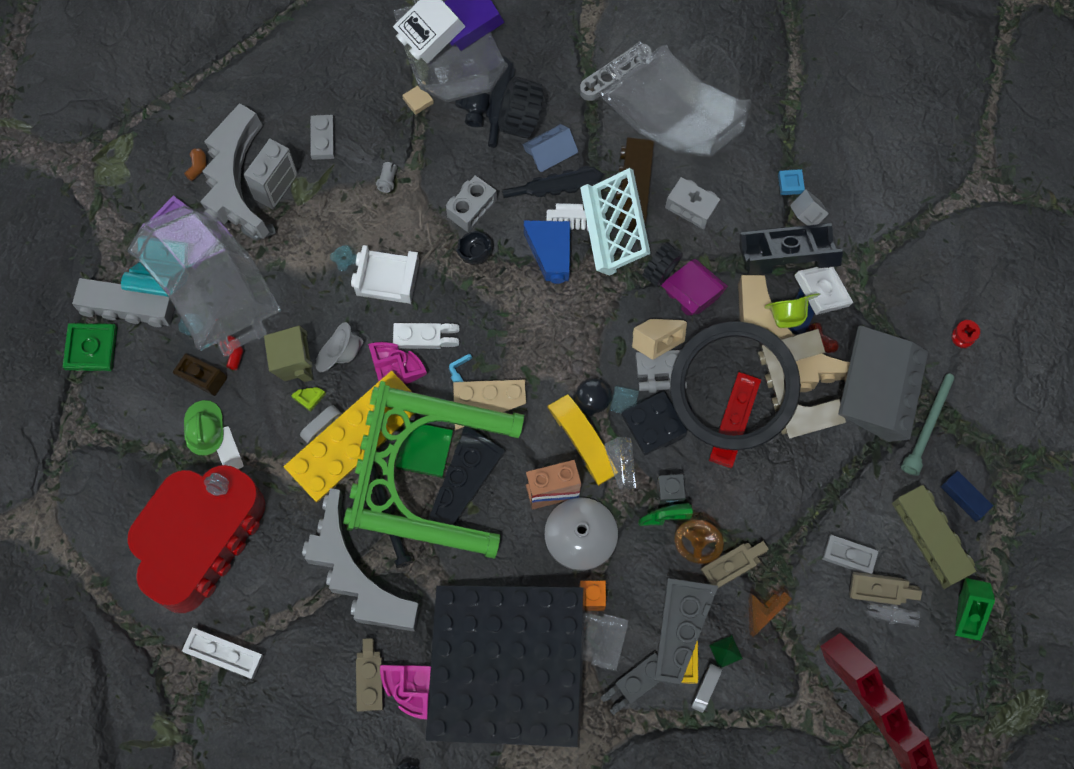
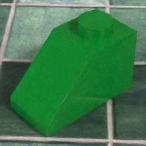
(974, 609)

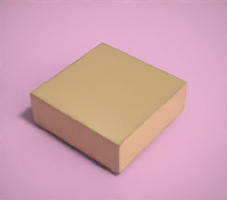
(417, 99)

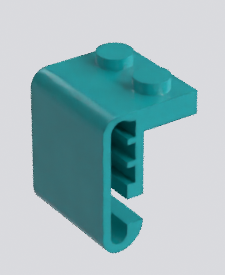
(141, 281)

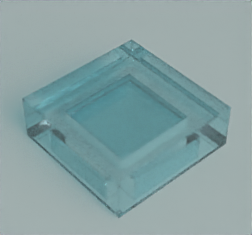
(623, 399)

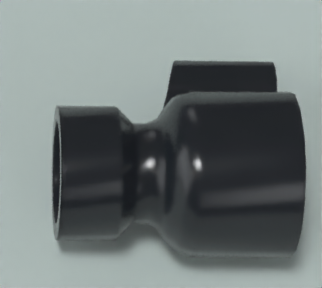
(476, 106)

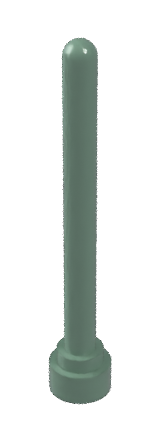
(913, 463)

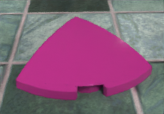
(404, 365)
(408, 686)

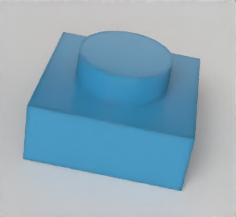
(791, 182)

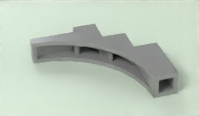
(223, 174)
(330, 550)

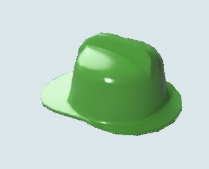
(203, 428)

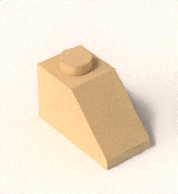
(658, 336)

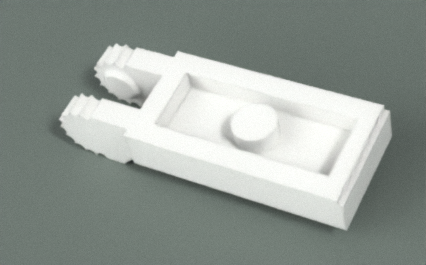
(424, 335)

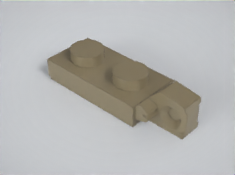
(733, 564)
(882, 589)
(368, 679)

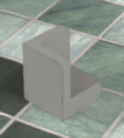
(809, 208)

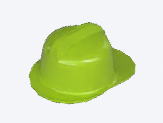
(791, 312)

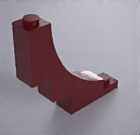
(885, 708)

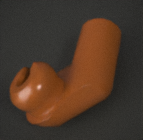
(198, 164)

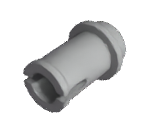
(385, 183)

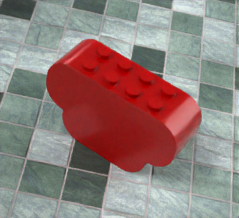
(192, 535)

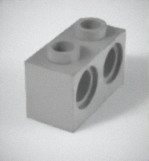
(476, 206)

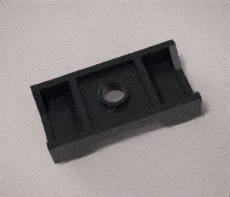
(770, 247)

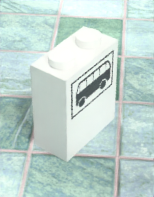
(428, 28)

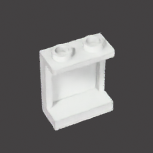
(385, 275)

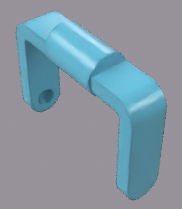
(456, 376)

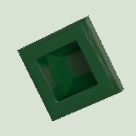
(725, 652)

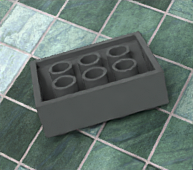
(883, 384)

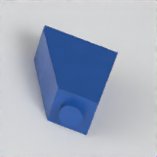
(550, 247)

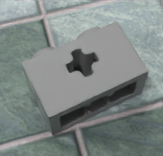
(681, 202)

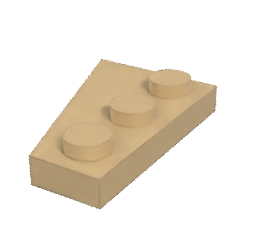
(491, 395)

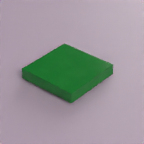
(89, 347)
(425, 451)

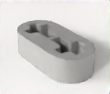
(320, 423)
(706, 688)

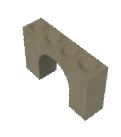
(805, 418)

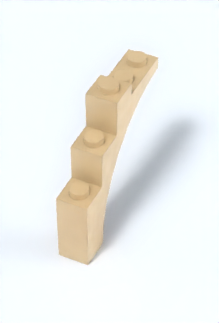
(752, 303)

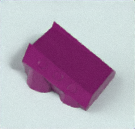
(694, 287)

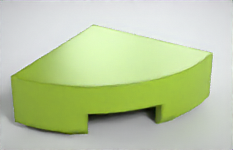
(308, 397)

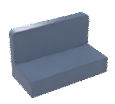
(551, 147)

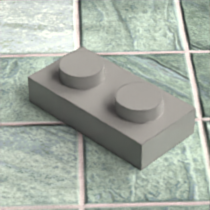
(322, 137)
(850, 555)

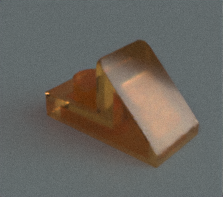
(760, 615)

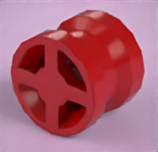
(961, 338)

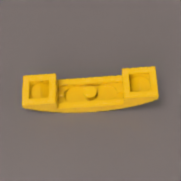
(583, 438)

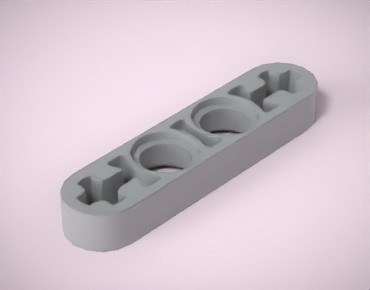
(590, 81)

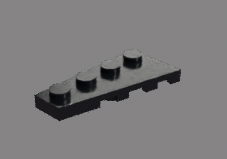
(469, 469)

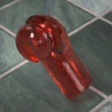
(829, 344)

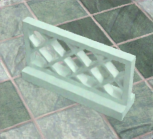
(600, 231)

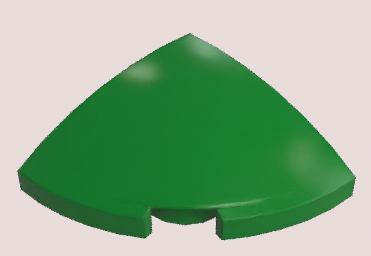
(670, 512)

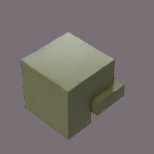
(289, 354)

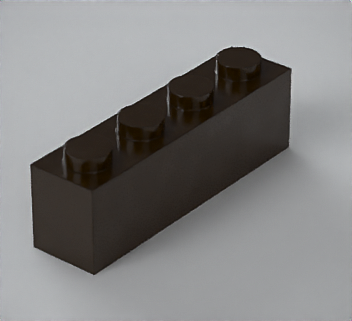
(638, 157)

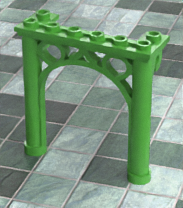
(412, 525)

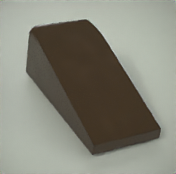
(200, 374)

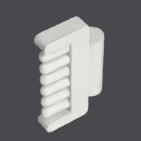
(569, 212)

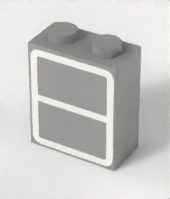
(271, 173)

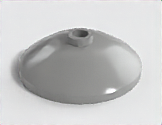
(579, 550)

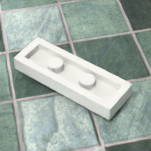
(222, 653)

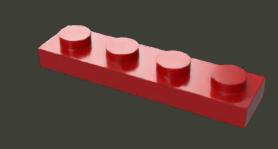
(736, 416)

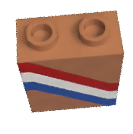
(553, 484)

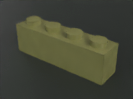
(934, 537)

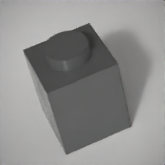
(670, 490)

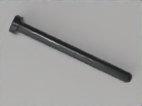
(402, 559)

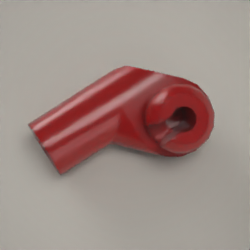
(235, 357)

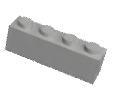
(112, 302)

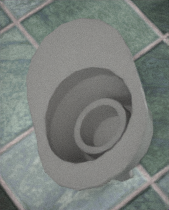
(339, 348)

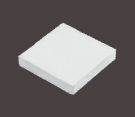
(828, 284)

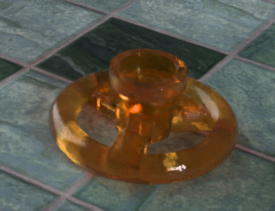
(702, 530)

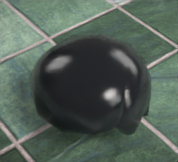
(474, 248)
(592, 396)

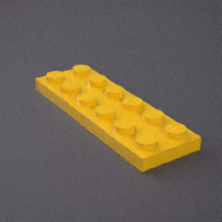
(337, 448)

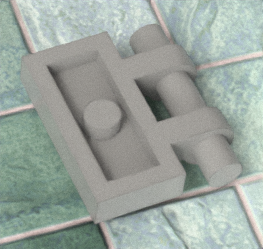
(654, 368)

